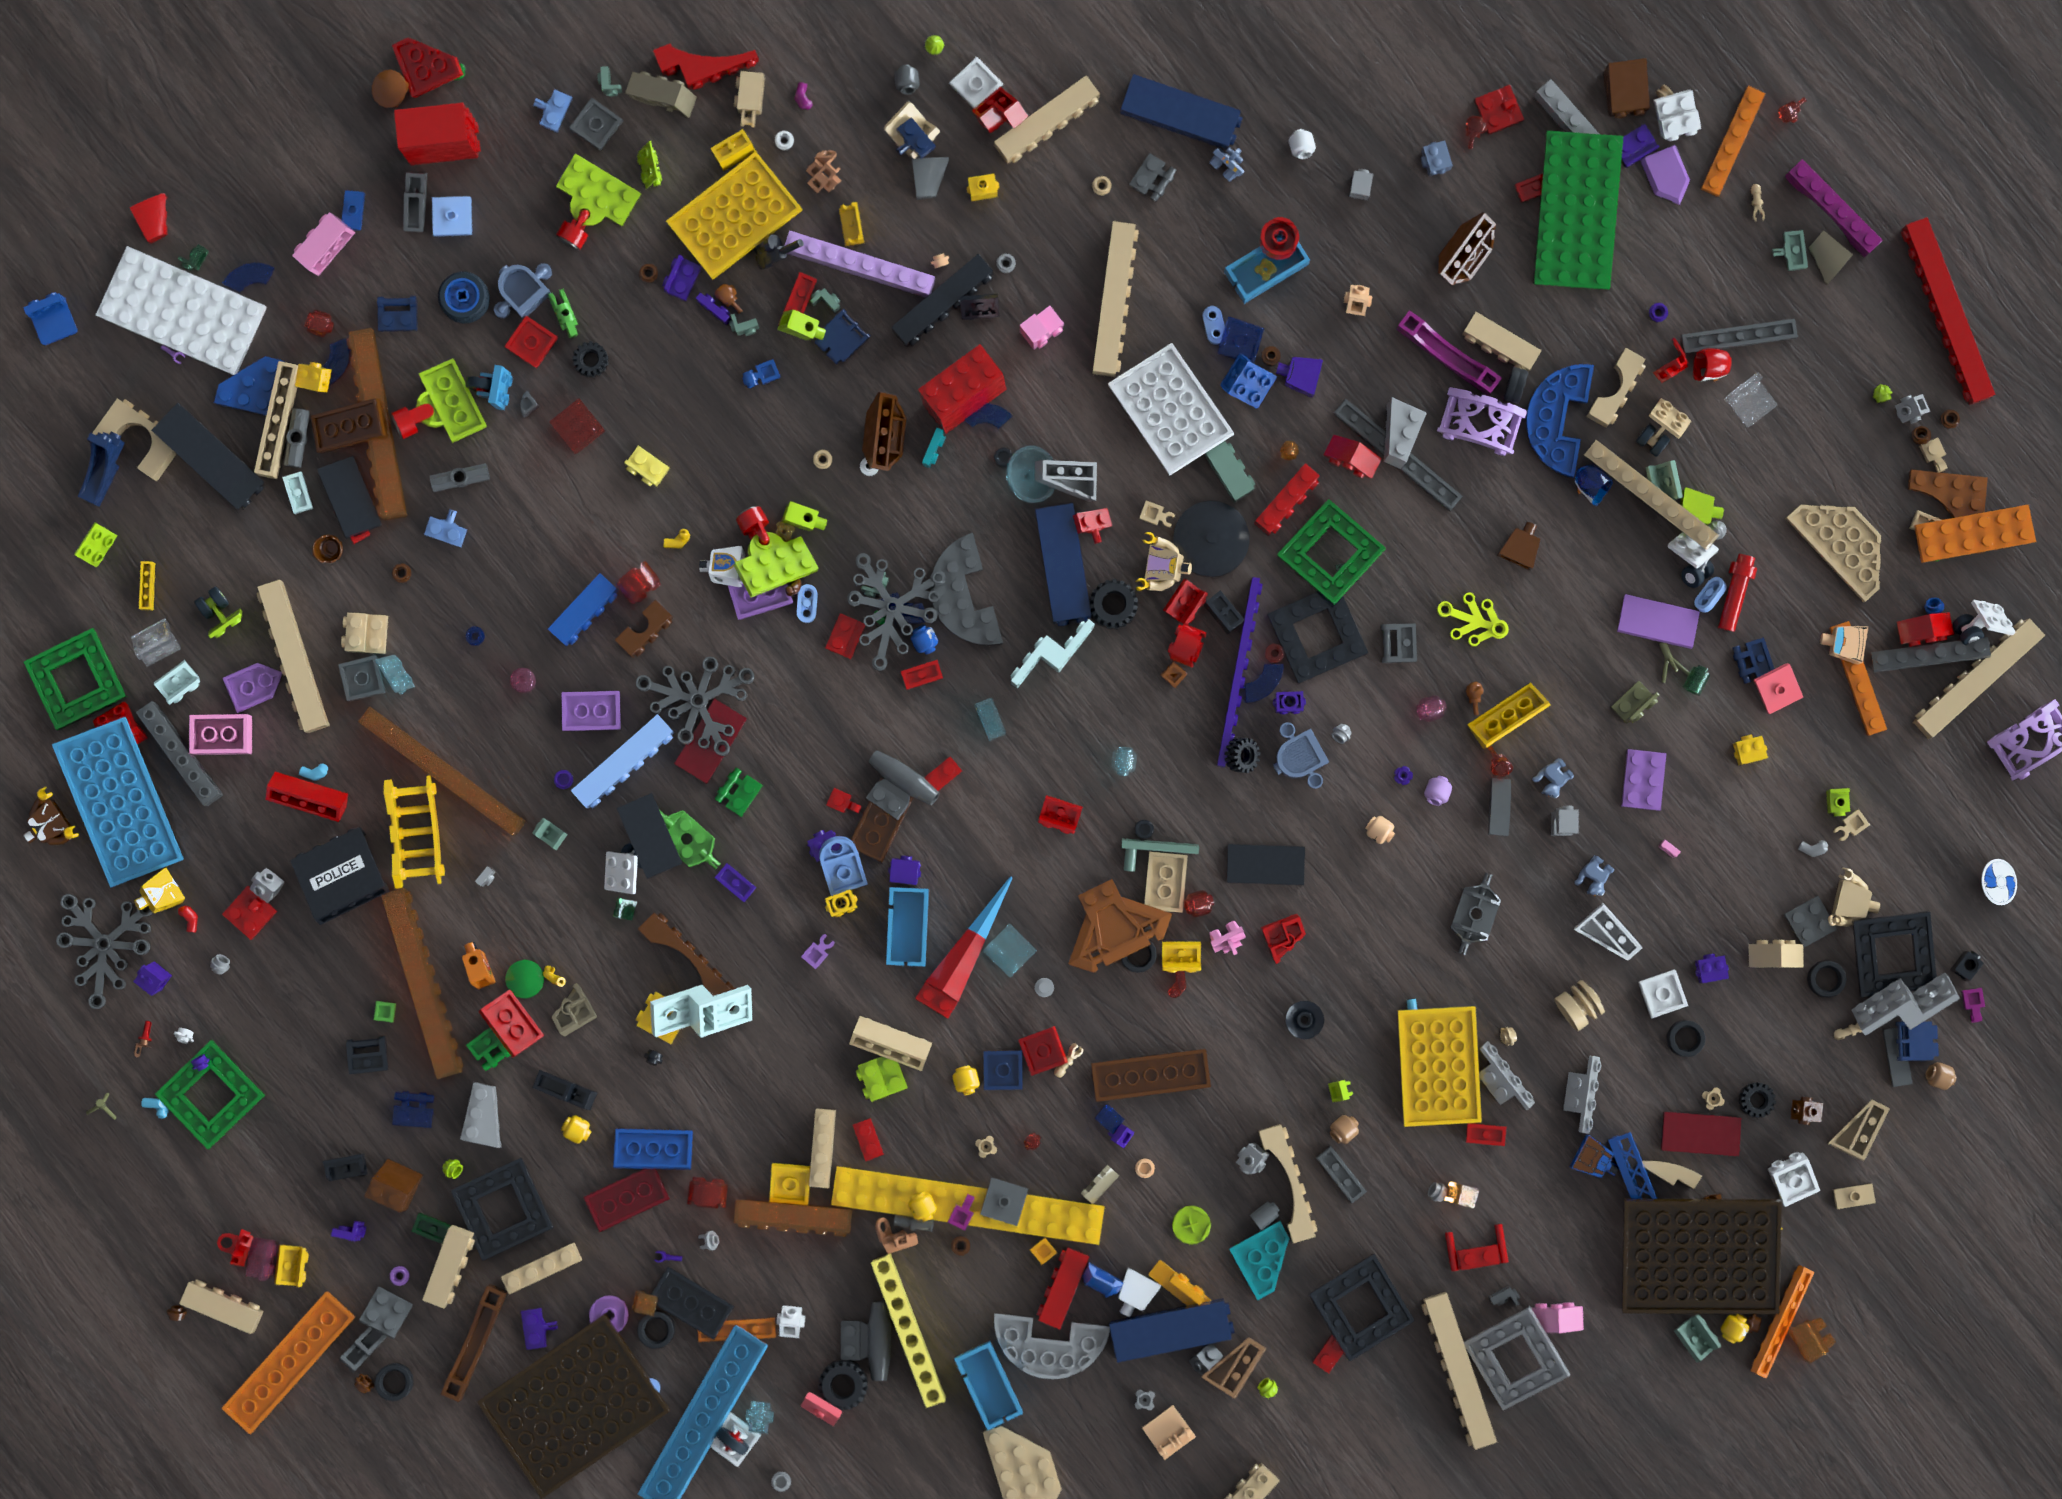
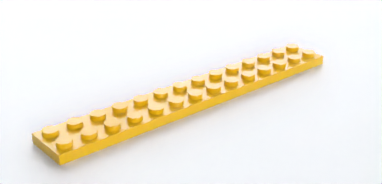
(1038, 1217)

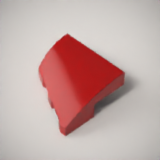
(152, 217)
(1283, 935)

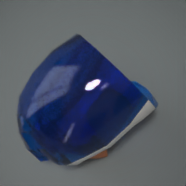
(1591, 481)

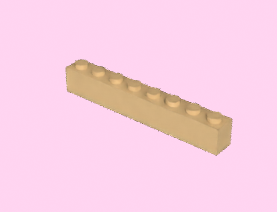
(1114, 298)
(1651, 495)
(293, 656)
(1978, 679)
(1460, 1371)

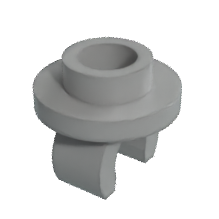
(711, 1240)

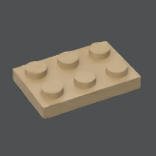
(1166, 881)

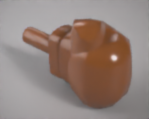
(726, 295)
(1474, 691)

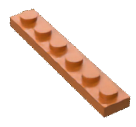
(1733, 141)
(1863, 694)
(1782, 1321)

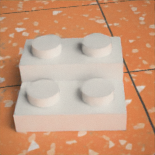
(1677, 115)
(1793, 1178)

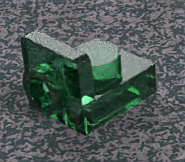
(196, 259)

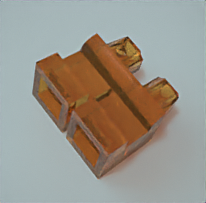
(1809, 1340)

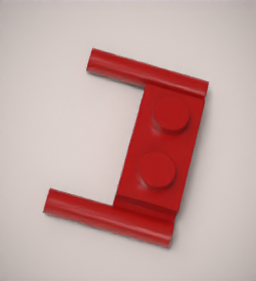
(1477, 1256)

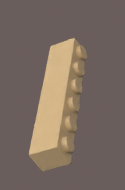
(1047, 119)
(277, 421)

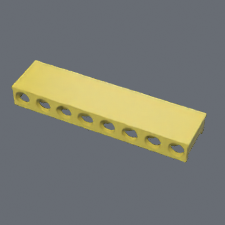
(908, 1330)

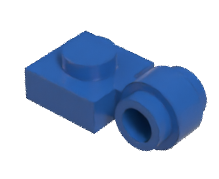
(766, 372)

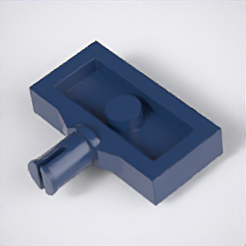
(914, 139)

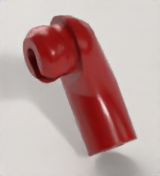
(190, 916)

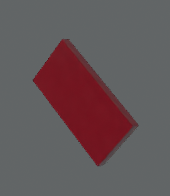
(704, 762)
(1701, 1134)
(626, 1198)

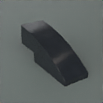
(564, 1090)

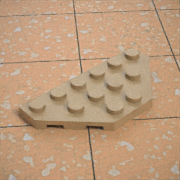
(1844, 542)
(1021, 1466)

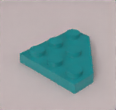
(1262, 1258)

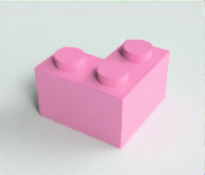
(1041, 327)
(1559, 1317)

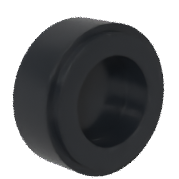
(1002, 456)
(1144, 829)

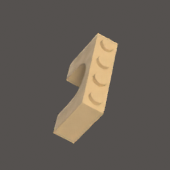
(120, 418)

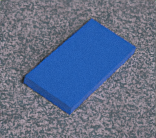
(653, 1149)

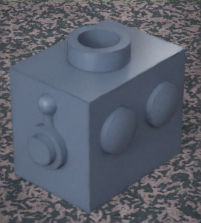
(1436, 158)

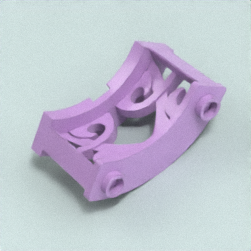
(1466, 398)
(2047, 715)

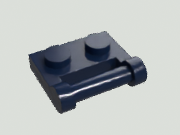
(397, 319)

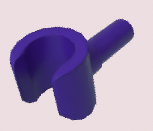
(667, 1257)

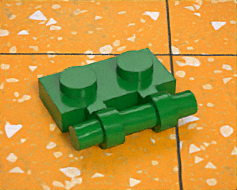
(743, 795)
(483, 1045)

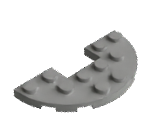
(1047, 1356)

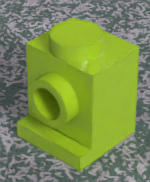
(1832, 797)

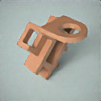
(821, 164)
(895, 1241)

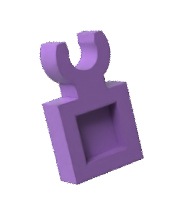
(816, 953)

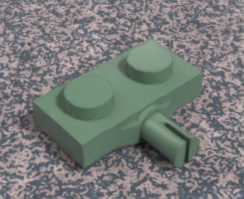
(1793, 250)

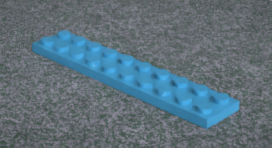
(704, 1416)

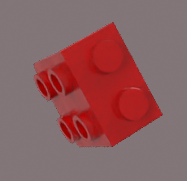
(118, 712)

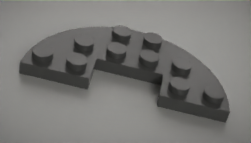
(955, 602)

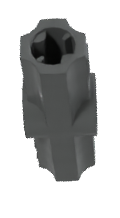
(298, 425)
(448, 479)

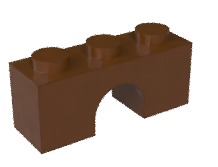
(634, 642)

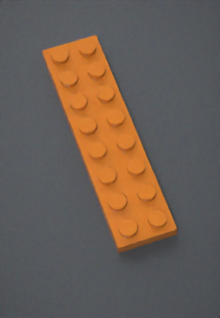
(288, 1362)

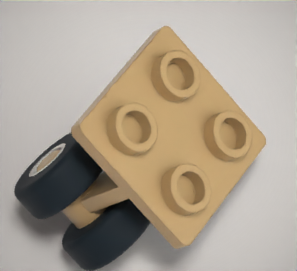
(1669, 419)

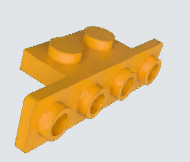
(1177, 1284)

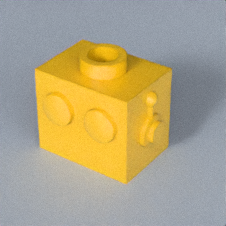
(987, 192)
(313, 377)
(1750, 749)
(835, 909)

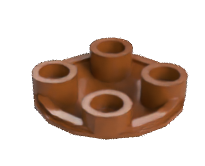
(389, 88)

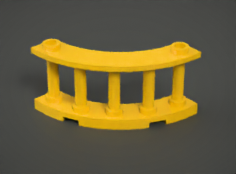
(397, 833)

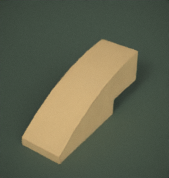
(1671, 1173)

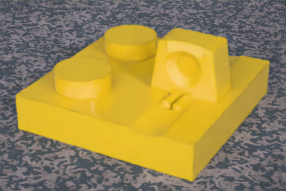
(790, 1184)

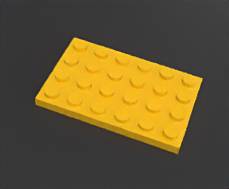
(734, 215)
(1439, 1066)

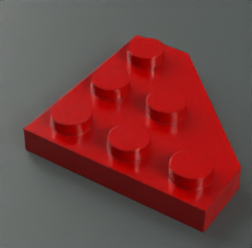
(425, 66)

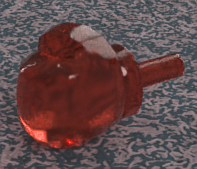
(1789, 111)
(1474, 127)
(1501, 765)

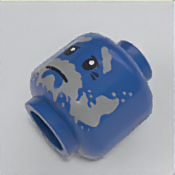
(924, 639)

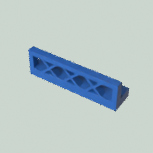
(1627, 1172)

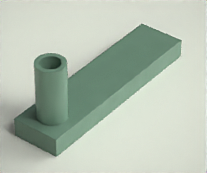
(1132, 845)

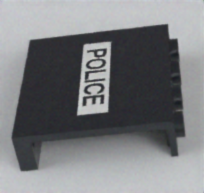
(339, 875)

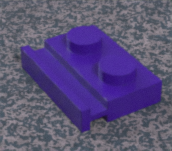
(1637, 145)

